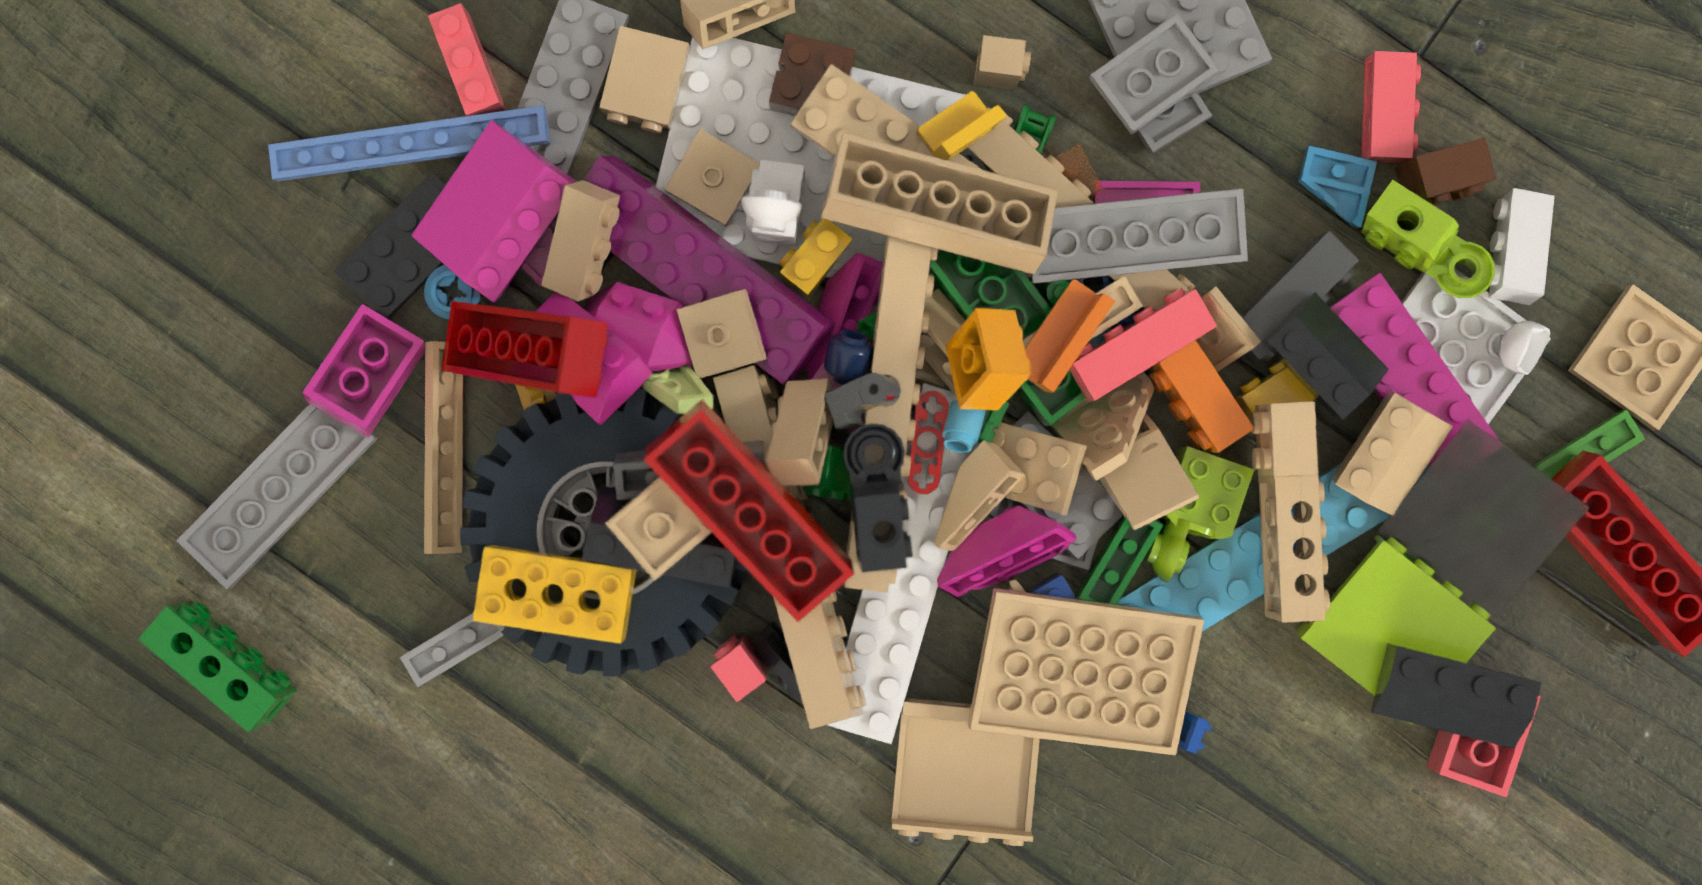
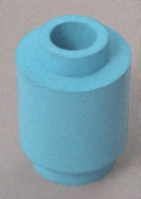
(962, 428)

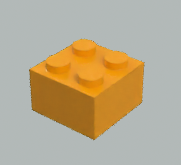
(987, 359)

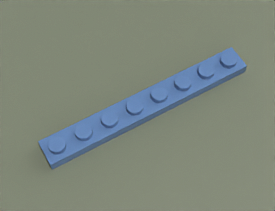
(400, 144)

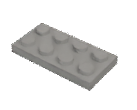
(1090, 508)

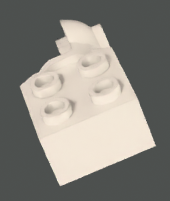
(775, 202)

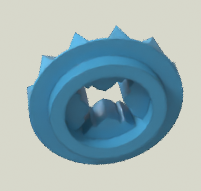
(438, 300)

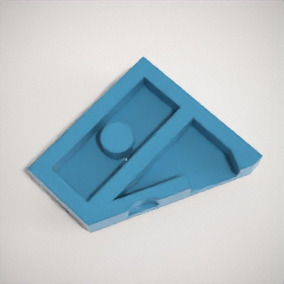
(1338, 181)

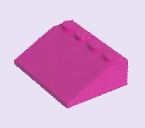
(493, 211)

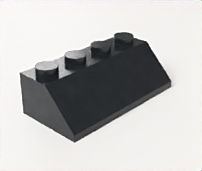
(705, 563)
(1455, 696)

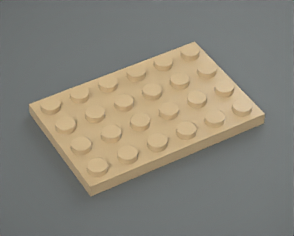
(1085, 672)

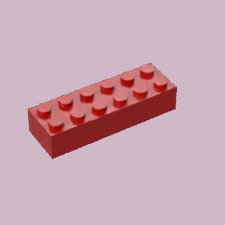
(525, 348)
(749, 510)
(1635, 553)

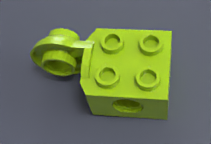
(1429, 244)
(1212, 516)

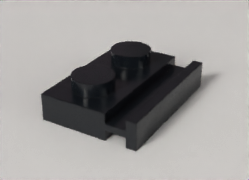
(772, 650)

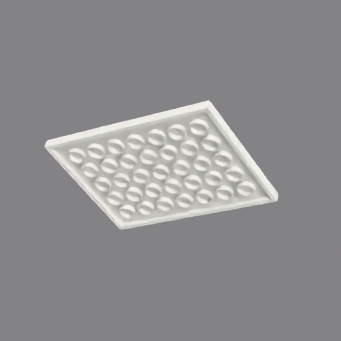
(728, 97)

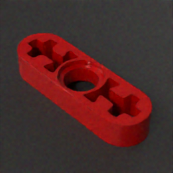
(939, 416)

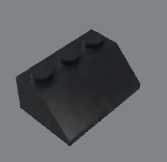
(1326, 356)

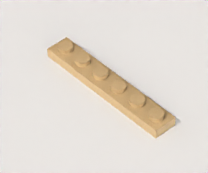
(442, 454)

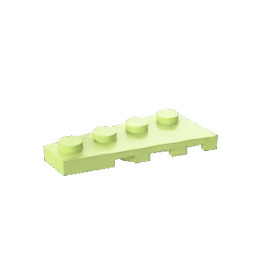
(678, 388)

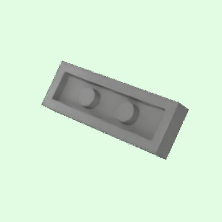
(449, 648)

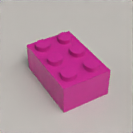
(364, 371)

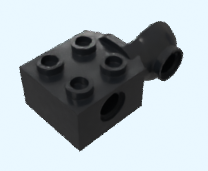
(877, 498)

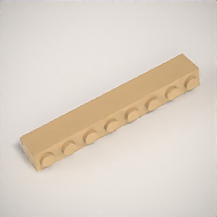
(1016, 158)

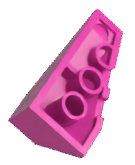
(621, 366)

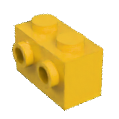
(815, 257)

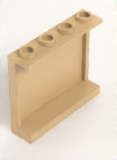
(961, 777)

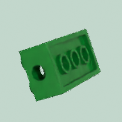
(218, 664)

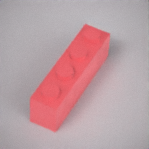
(1142, 343)

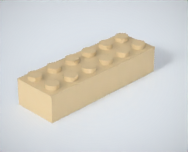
(939, 203)

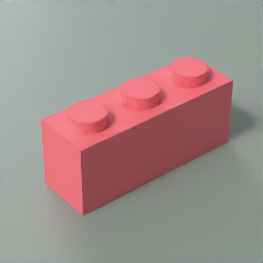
(466, 61)
(1390, 107)
(739, 666)

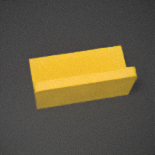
(959, 126)

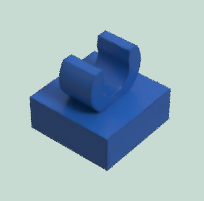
(1192, 732)

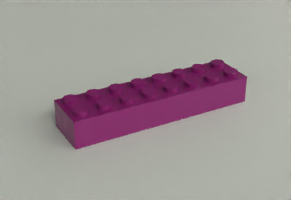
(699, 265)

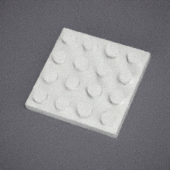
(1467, 339)

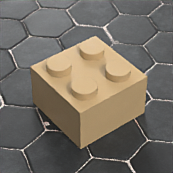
(1285, 439)

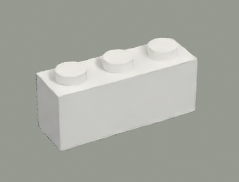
(1521, 245)

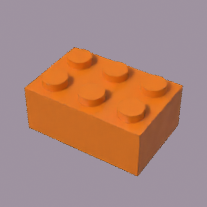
(1200, 399)

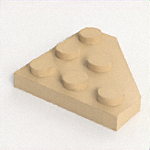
(1107, 425)

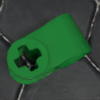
(1036, 125)

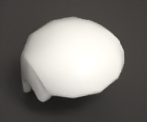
(1523, 346)

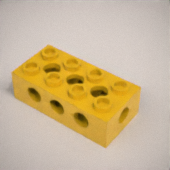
(536, 611)

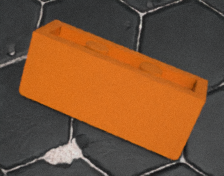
(1065, 334)

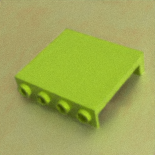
(1394, 604)

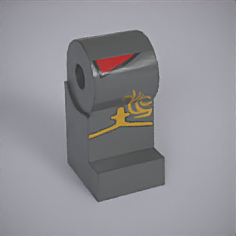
(861, 396)

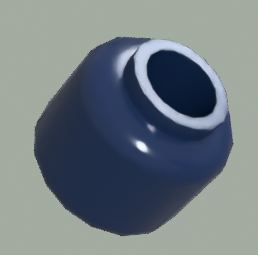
(848, 356)

